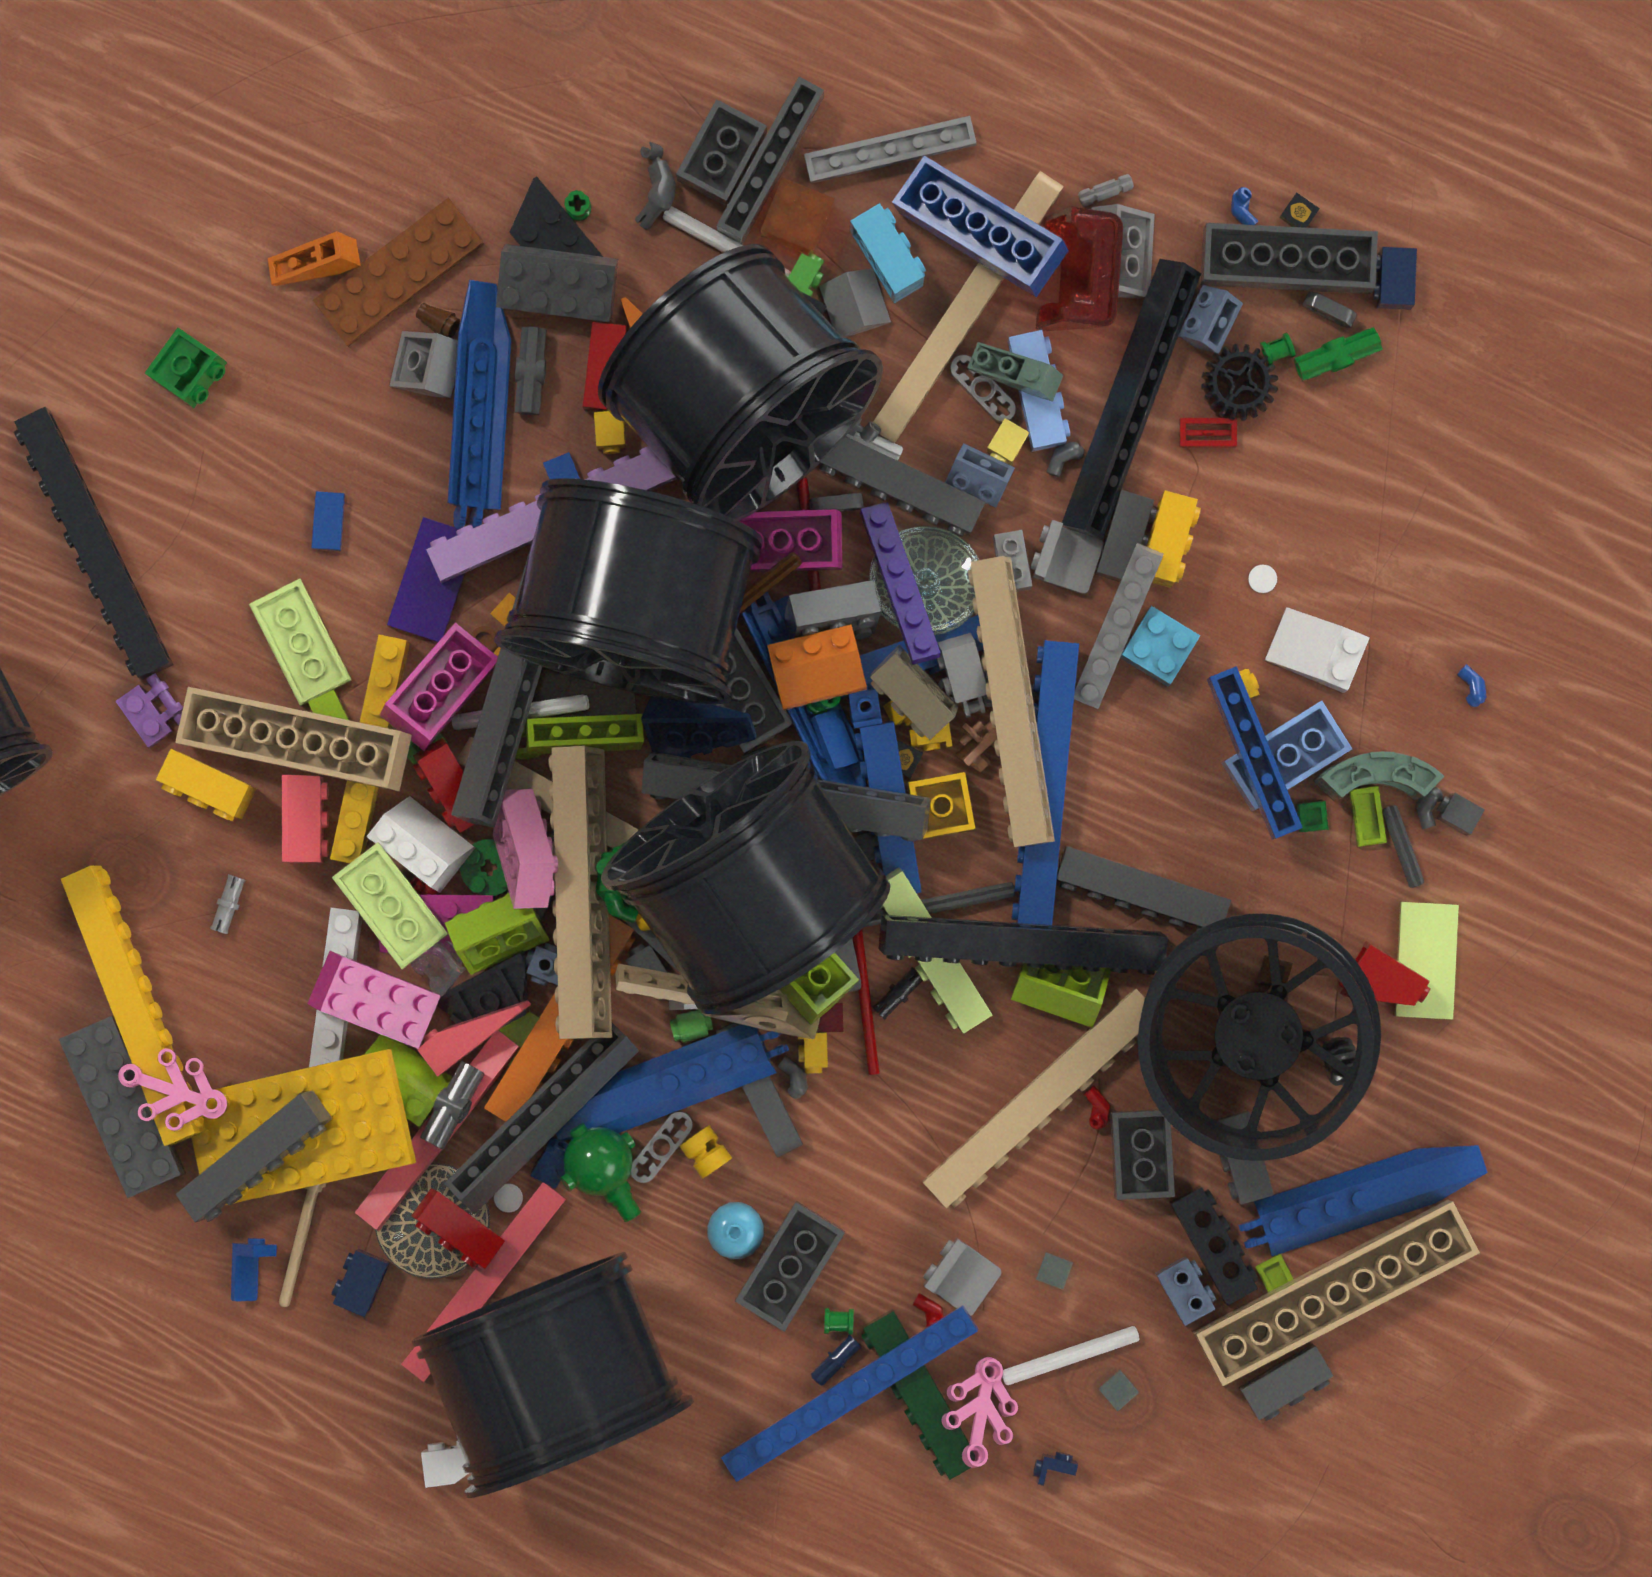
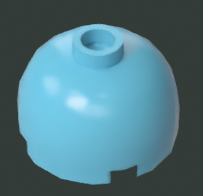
(735, 1230)

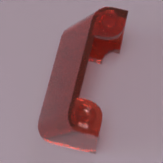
(1087, 271)

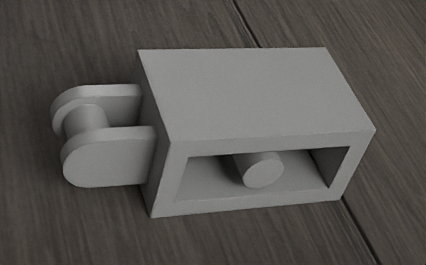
(963, 672)

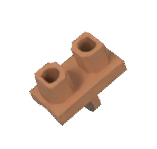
(975, 743)

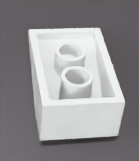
(1317, 649)

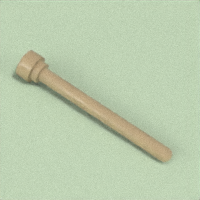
(299, 1244)

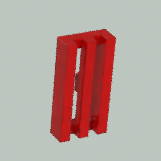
(1183, 443)

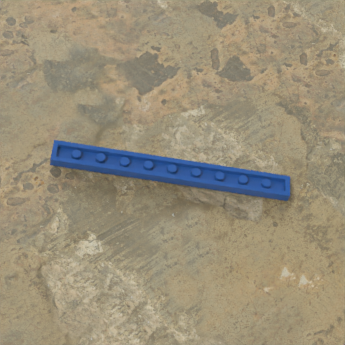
(850, 1393)

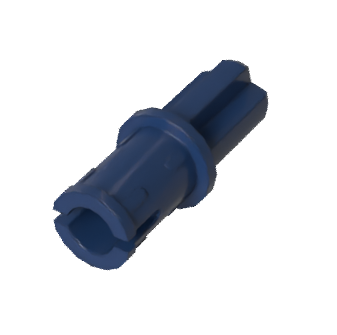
(835, 1360)

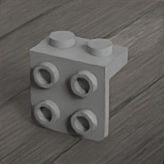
(1066, 558)
(961, 1276)

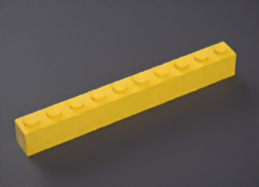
(127, 989)

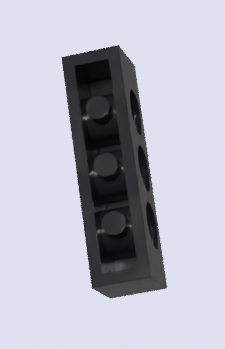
(1229, 1288)

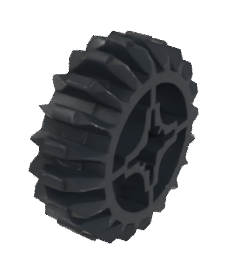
(1228, 376)

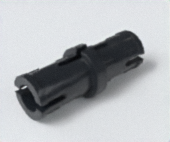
(897, 993)

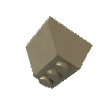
(913, 693)

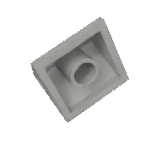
(855, 302)

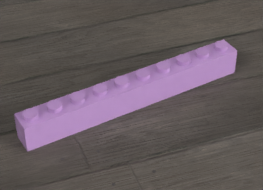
(517, 529)

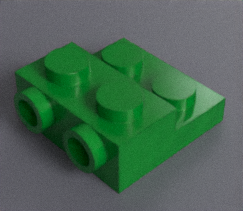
(186, 368)

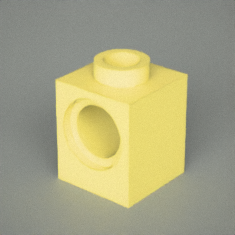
(1007, 442)

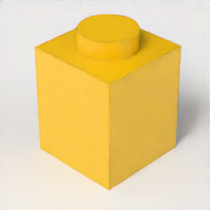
(609, 433)

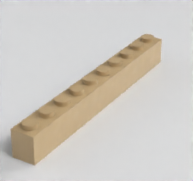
(1011, 701)
(1037, 1101)

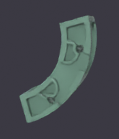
(1385, 768)

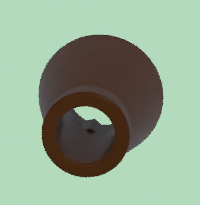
(438, 320)

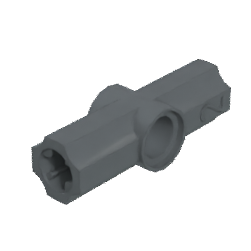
(530, 371)
(452, 1105)

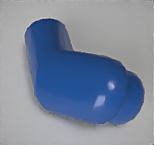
(1240, 206)

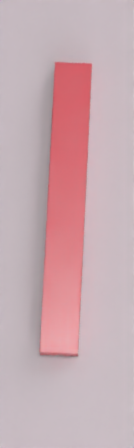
(400, 1180)
(483, 1281)

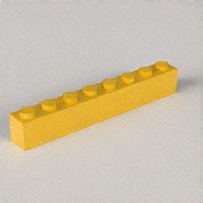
(361, 798)

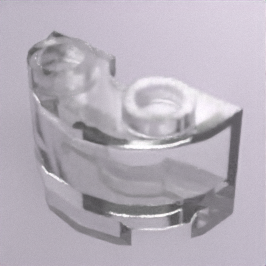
(441, 966)

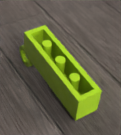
(599, 732)

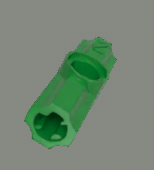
(1338, 354)

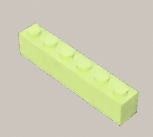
(949, 980)

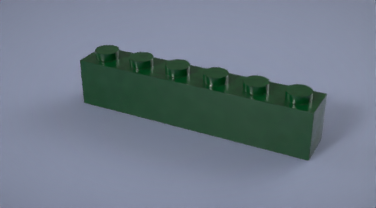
(922, 1397)

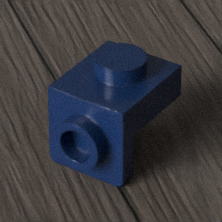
(551, 1163)
(1060, 1462)

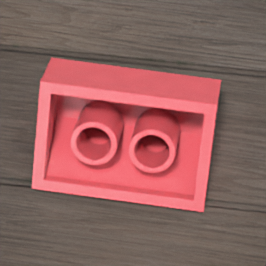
(304, 819)

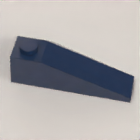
(694, 728)

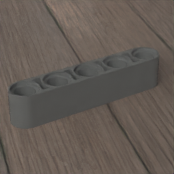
(771, 1112)

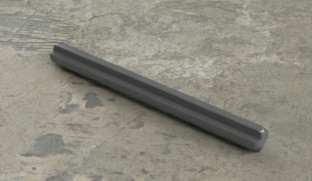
(959, 900)

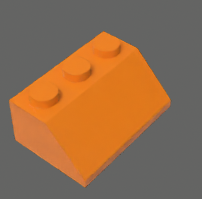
(817, 667)

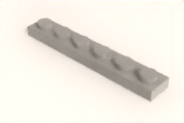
(890, 149)
(1117, 625)

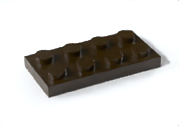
(602, 699)

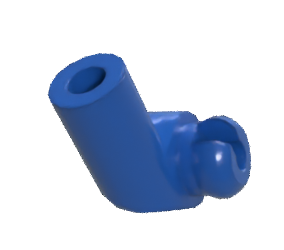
(1476, 686)

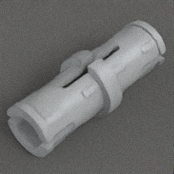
(228, 904)

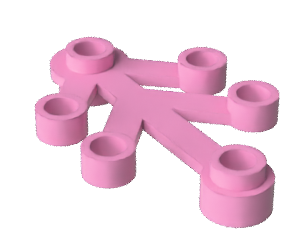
(177, 1092)
(983, 1409)

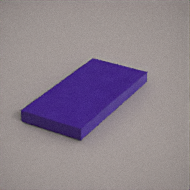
(422, 601)

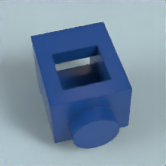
(865, 716)

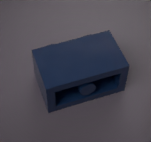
(1396, 278)
(360, 1282)

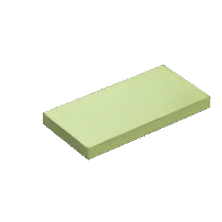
(300, 642)
(390, 905)
(1429, 947)

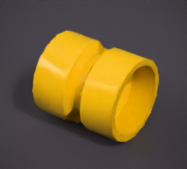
(705, 1151)

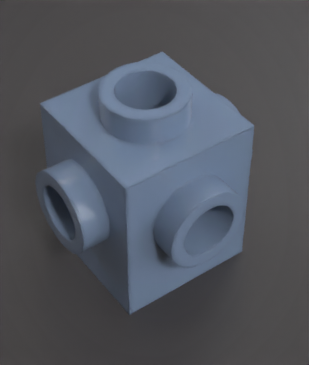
(535, 968)

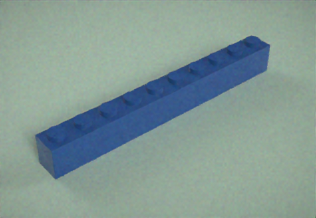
(1054, 722)

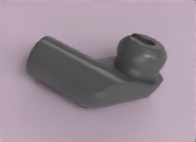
(1064, 453)
(1425, 806)
(797, 1075)

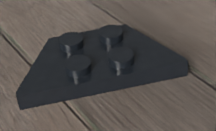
(546, 224)
(488, 991)

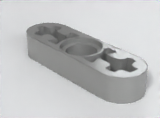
(1002, 399)
(669, 1125)

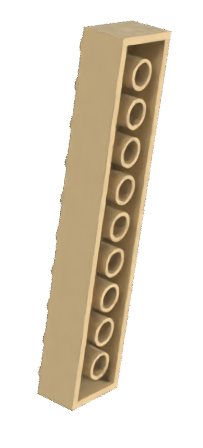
(579, 911)
(1336, 1292)

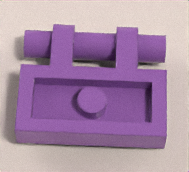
(144, 715)

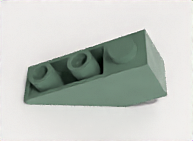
(1016, 371)

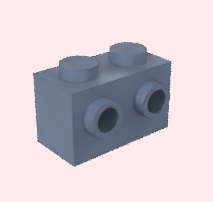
(1210, 319)
(980, 475)
(1184, 1291)

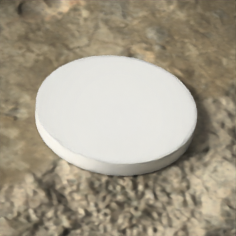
(1262, 578)
(508, 1198)

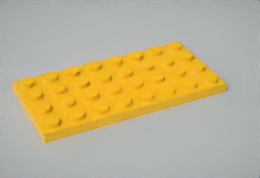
(362, 1138)

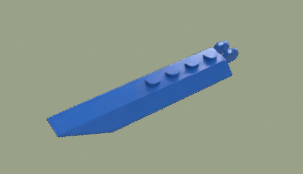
(479, 406)
(769, 627)
(678, 1080)
(1363, 1196)

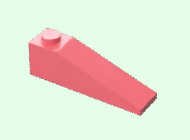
(453, 1043)

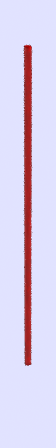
(858, 941)

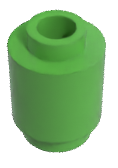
(691, 1026)

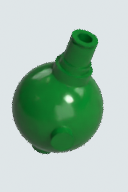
(600, 1165)

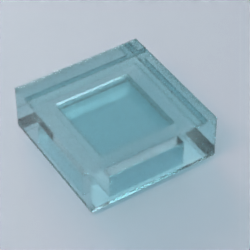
(1054, 1270)
(1118, 1390)

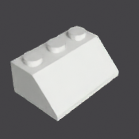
(421, 843)

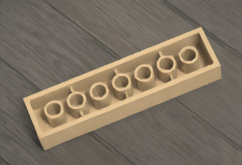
(293, 738)

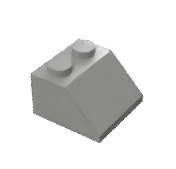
(425, 364)

